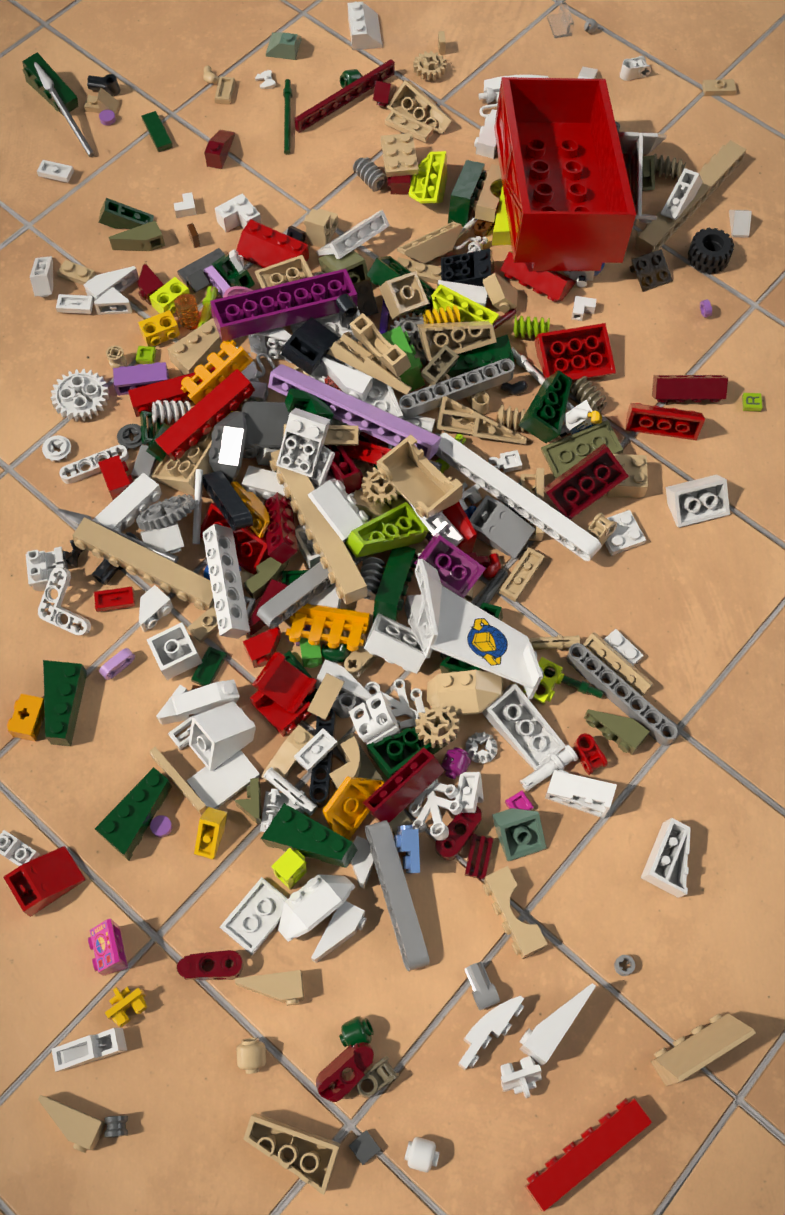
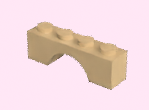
(487, 203)
(390, 355)
(526, 937)

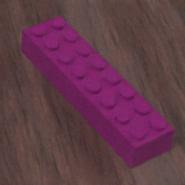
(281, 304)

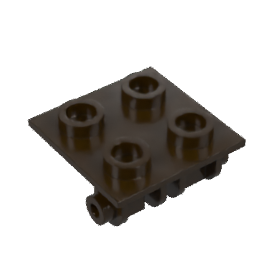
(651, 270)
(365, 298)

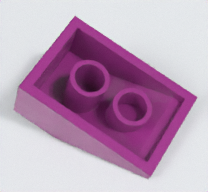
(455, 568)

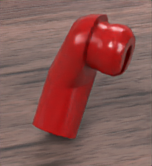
(494, 567)

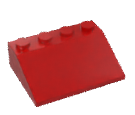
(576, 352)

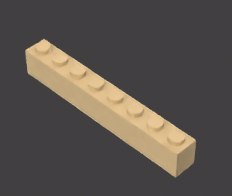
(144, 563)

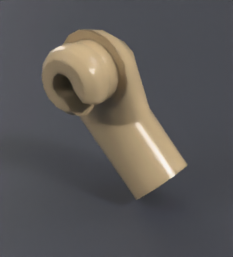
(210, 77)

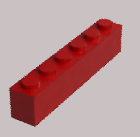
(169, 390)
(205, 415)
(588, 1154)

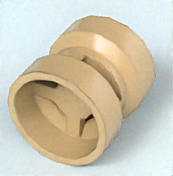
(116, 356)

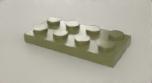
(570, 450)

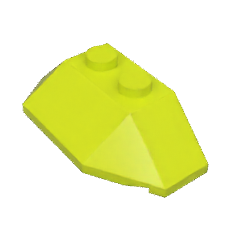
(431, 180)
(469, 310)

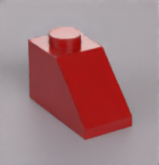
(262, 646)

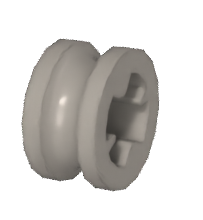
(629, 970)

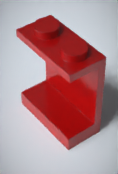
(284, 683)
(277, 716)

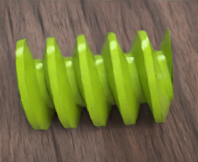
(529, 327)

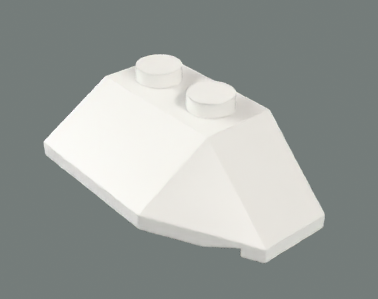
(313, 904)

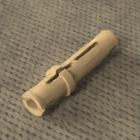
(554, 642)

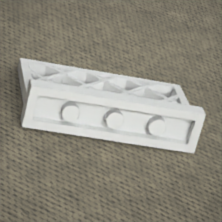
(355, 236)

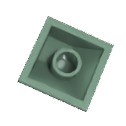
(283, 45)
(519, 832)

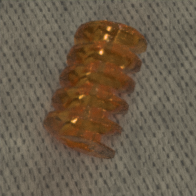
(187, 311)

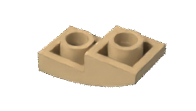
(326, 696)

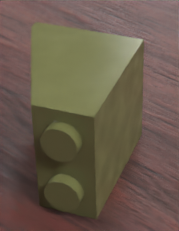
(351, 262)

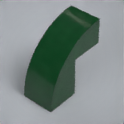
(231, 275)
(307, 402)

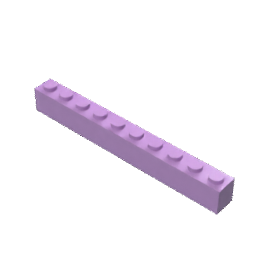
(355, 411)

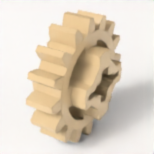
(429, 65)
(372, 485)
(430, 720)

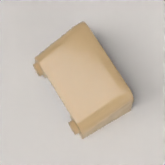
(418, 479)

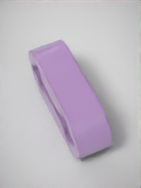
(117, 664)

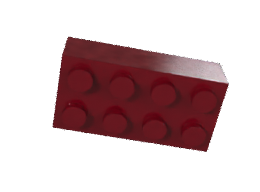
(586, 482)

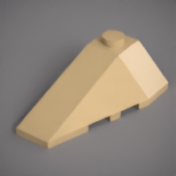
(417, 105)

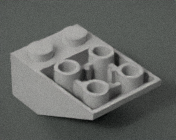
(501, 527)

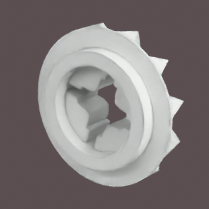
(59, 442)
(482, 756)

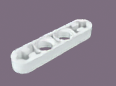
(93, 462)

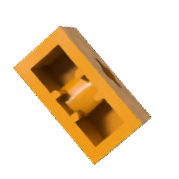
(27, 717)

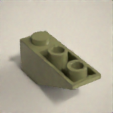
(141, 238)
(620, 729)

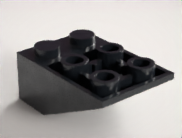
(468, 267)
(309, 345)

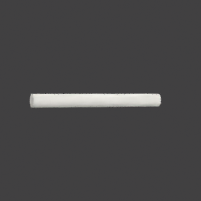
(198, 501)

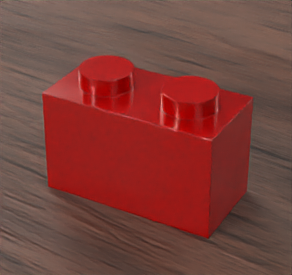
(115, 475)

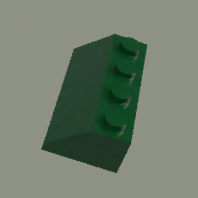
(388, 268)

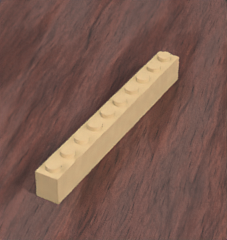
(712, 176)
(326, 541)

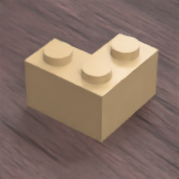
(320, 227)

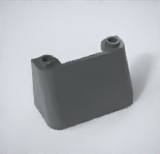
(264, 426)

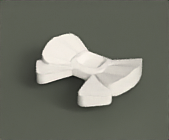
(268, 83)

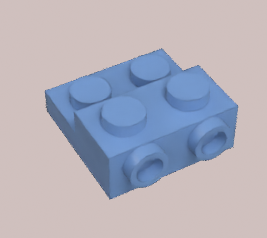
(408, 841)

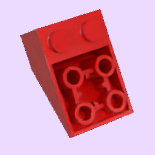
(44, 880)

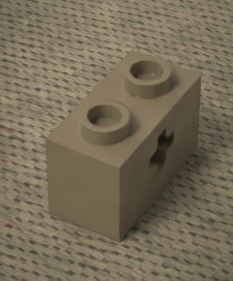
(439, 365)

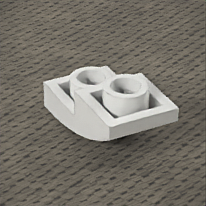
(16, 850)

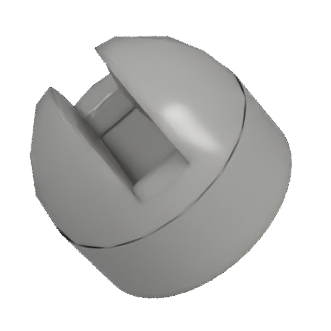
(593, 23)

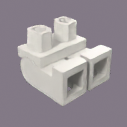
(41, 565)
(376, 722)

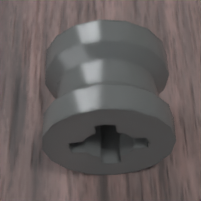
(116, 1126)

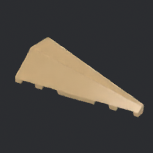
(357, 356)
(462, 419)

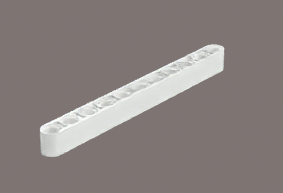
(518, 498)

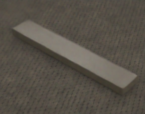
(368, 771)

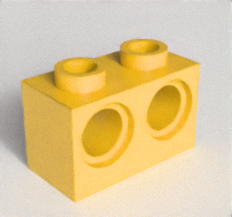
(159, 328)

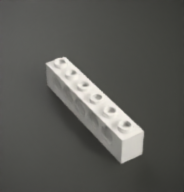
(226, 582)

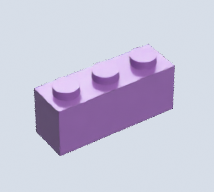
(137, 376)

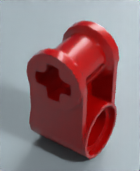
(590, 757)

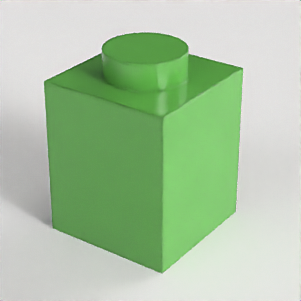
(310, 654)

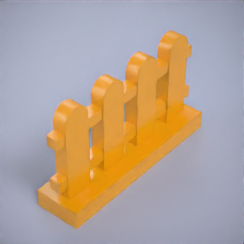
(237, 359)
(332, 618)

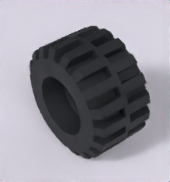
(710, 250)

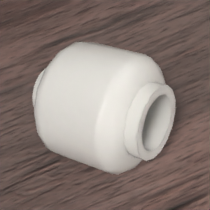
(421, 1154)

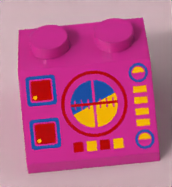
(108, 948)

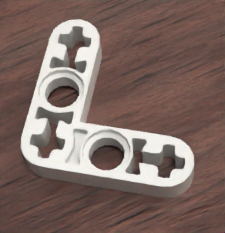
(56, 609)

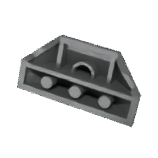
(228, 445)

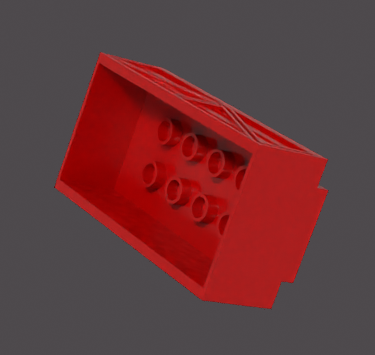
(562, 173)

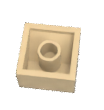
(403, 294)

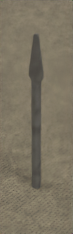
(48, 84)
(77, 518)

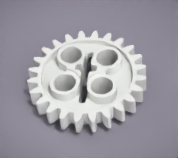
(77, 390)

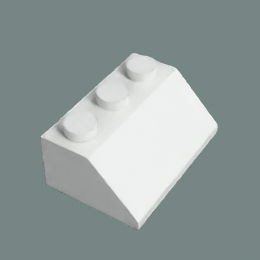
(363, 26)
(698, 500)
(338, 508)
(395, 644)

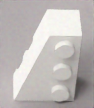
(581, 793)
(669, 858)

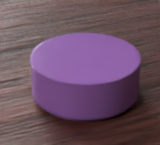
(107, 117)
(706, 308)
(161, 826)

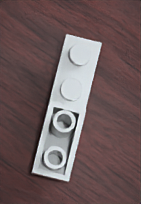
(441, 525)
(493, 1022)

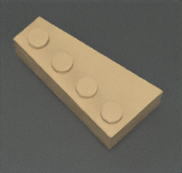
(457, 336)
(195, 347)
(295, 1149)

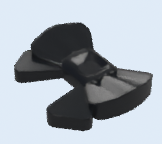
(72, 557)

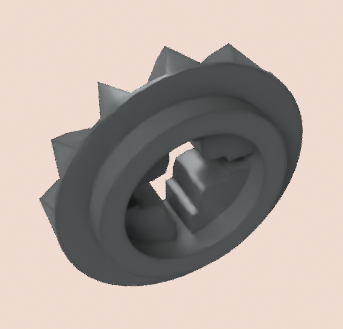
(123, 436)

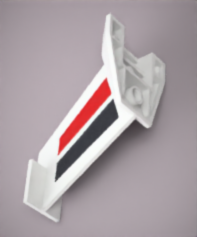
(635, 145)

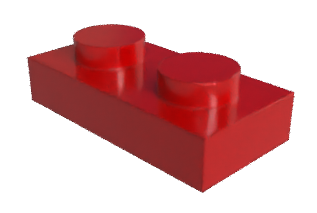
(114, 599)

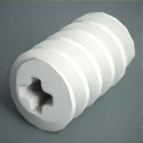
(169, 411)

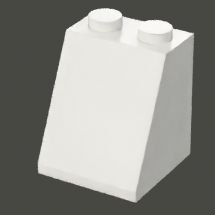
(220, 734)

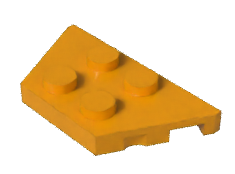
(346, 807)

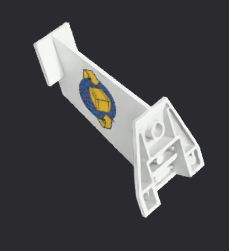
(468, 633)

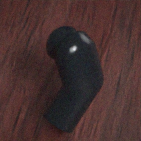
(515, 388)

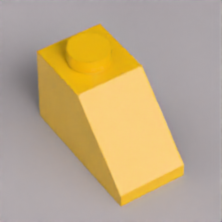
(210, 832)

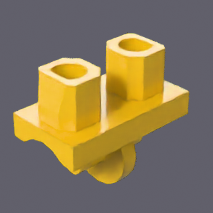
(134, 999)

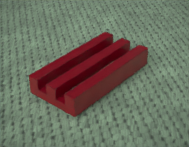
(482, 839)

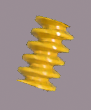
(447, 316)

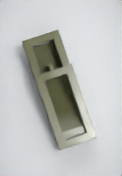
(266, 571)

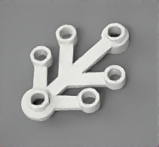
(401, 707)
(438, 829)

